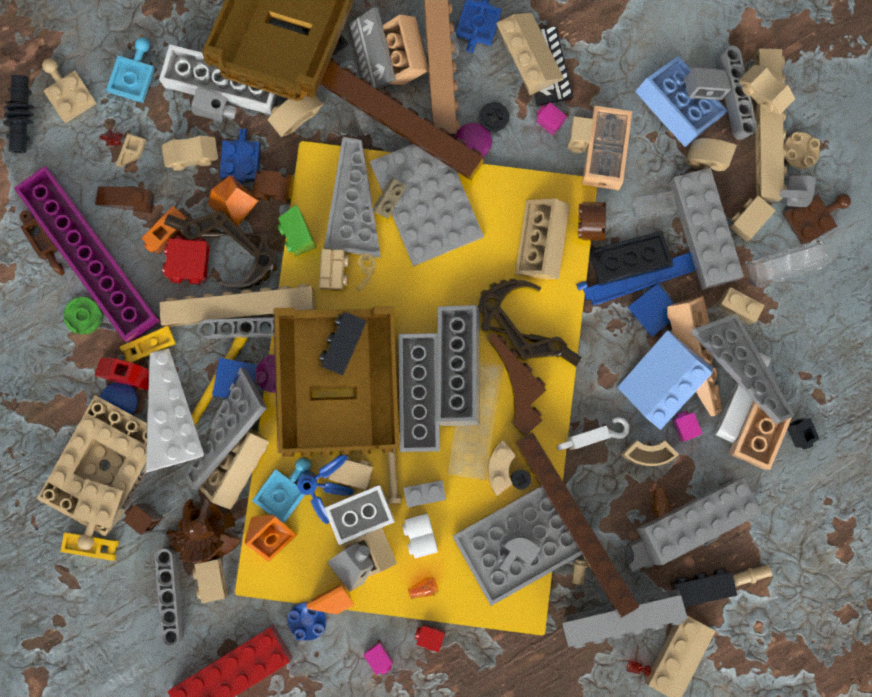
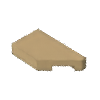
(131, 150)

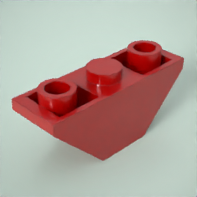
(123, 372)

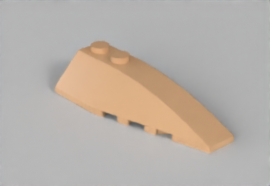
(684, 318)

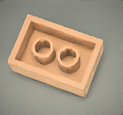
(405, 49)
(759, 438)

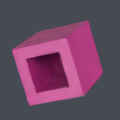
(550, 118)
(686, 426)
(378, 658)

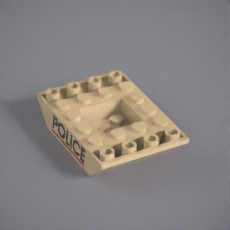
(100, 435)

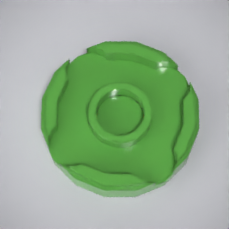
(83, 315)

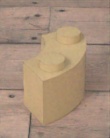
(766, 89)
(293, 114)
(189, 152)
(710, 154)
(649, 455)
(498, 468)

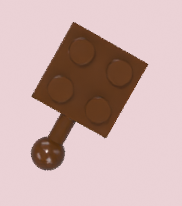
(815, 219)

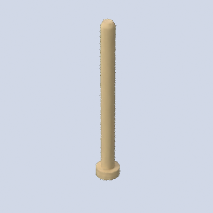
(393, 479)

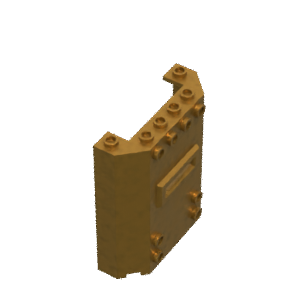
(273, 57)
(335, 423)

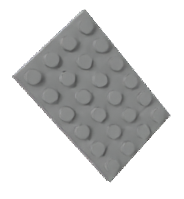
(433, 208)
(526, 517)

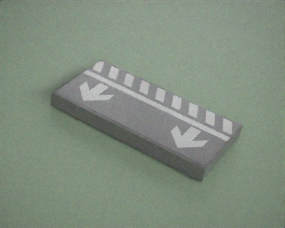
(372, 49)

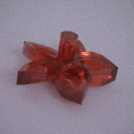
(112, 139)

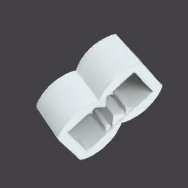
(420, 536)

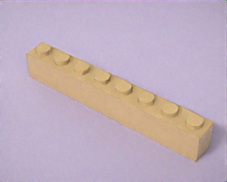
(770, 135)
(235, 306)

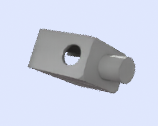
(204, 104)
(352, 566)

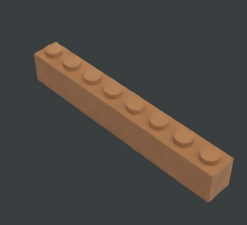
(441, 64)

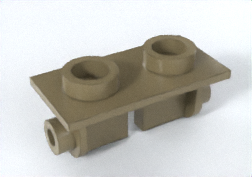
(388, 201)

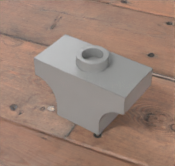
(639, 556)

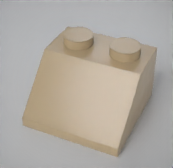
(379, 548)

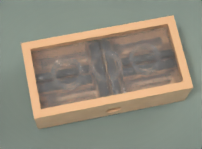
(607, 148)

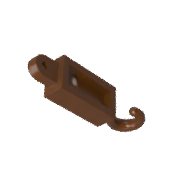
(41, 243)

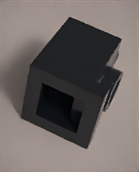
(803, 433)

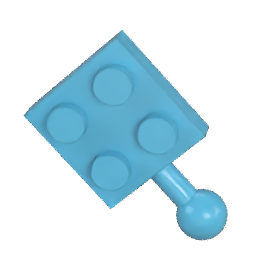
(132, 77)
(280, 493)

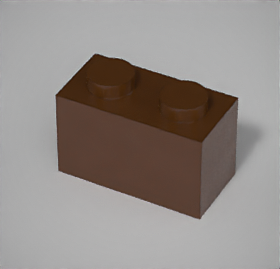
(142, 518)

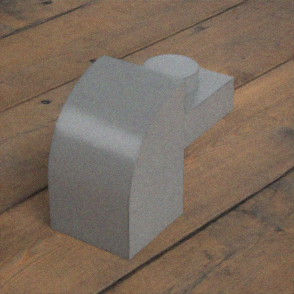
(800, 191)
(518, 547)

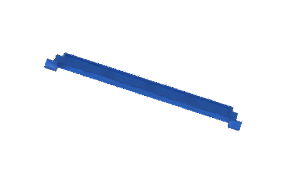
(600, 294)

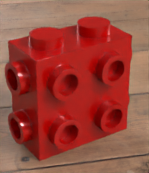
(186, 260)

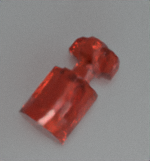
(637, 668)

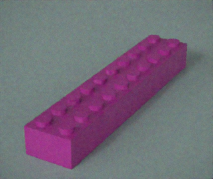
(87, 254)

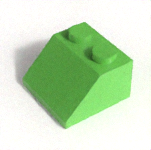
(296, 231)

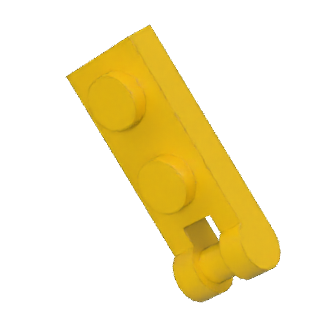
(147, 344)
(70, 545)

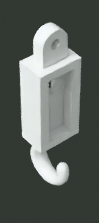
(595, 436)

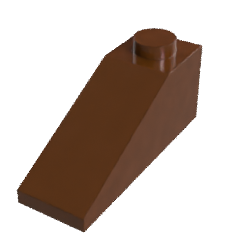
(125, 198)

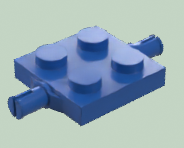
(478, 23)
(240, 158)

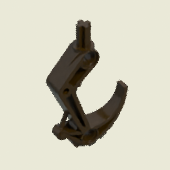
(205, 228)
(526, 351)

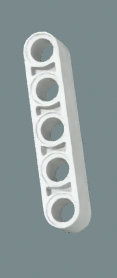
(736, 411)

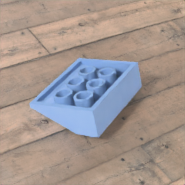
(669, 100)
(665, 379)

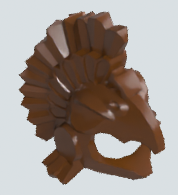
(201, 536)

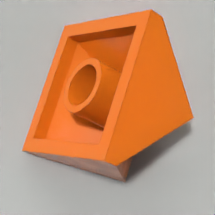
(232, 199)
(268, 536)
(332, 601)

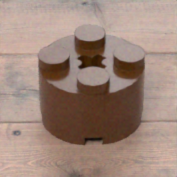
(272, 185)
(593, 221)

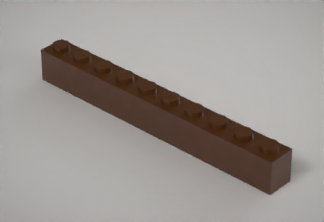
(402, 120)
(577, 526)

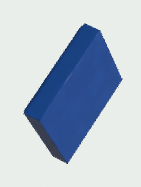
(652, 309)
(227, 374)

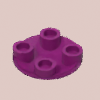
(475, 137)
(266, 374)

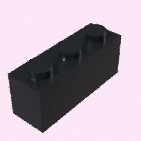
(342, 342)
(705, 587)

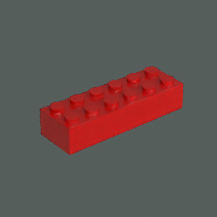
(237, 668)

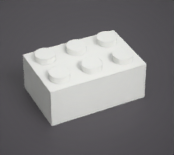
(359, 514)

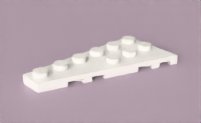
(169, 421)

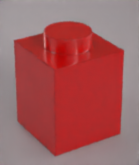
(429, 637)

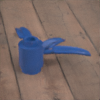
(328, 487)

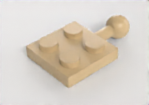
(68, 94)
(97, 506)

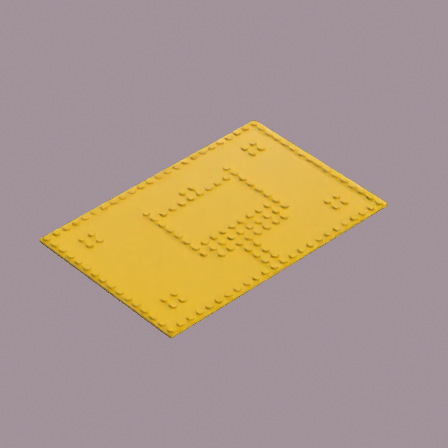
(416, 292)

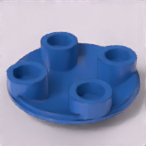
(121, 396)
(306, 623)

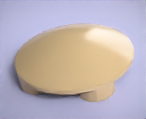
(802, 150)

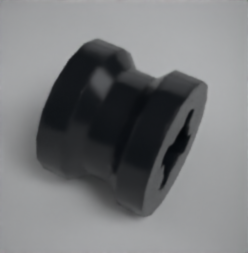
(522, 477)

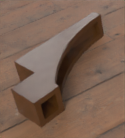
(524, 386)

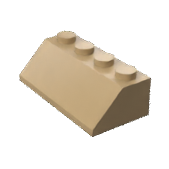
(529, 52)
(542, 238)
(234, 471)
(679, 657)

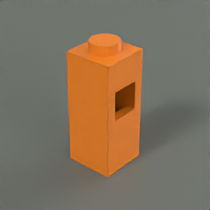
(159, 234)

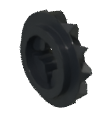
(490, 109)

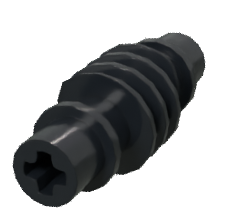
(17, 114)

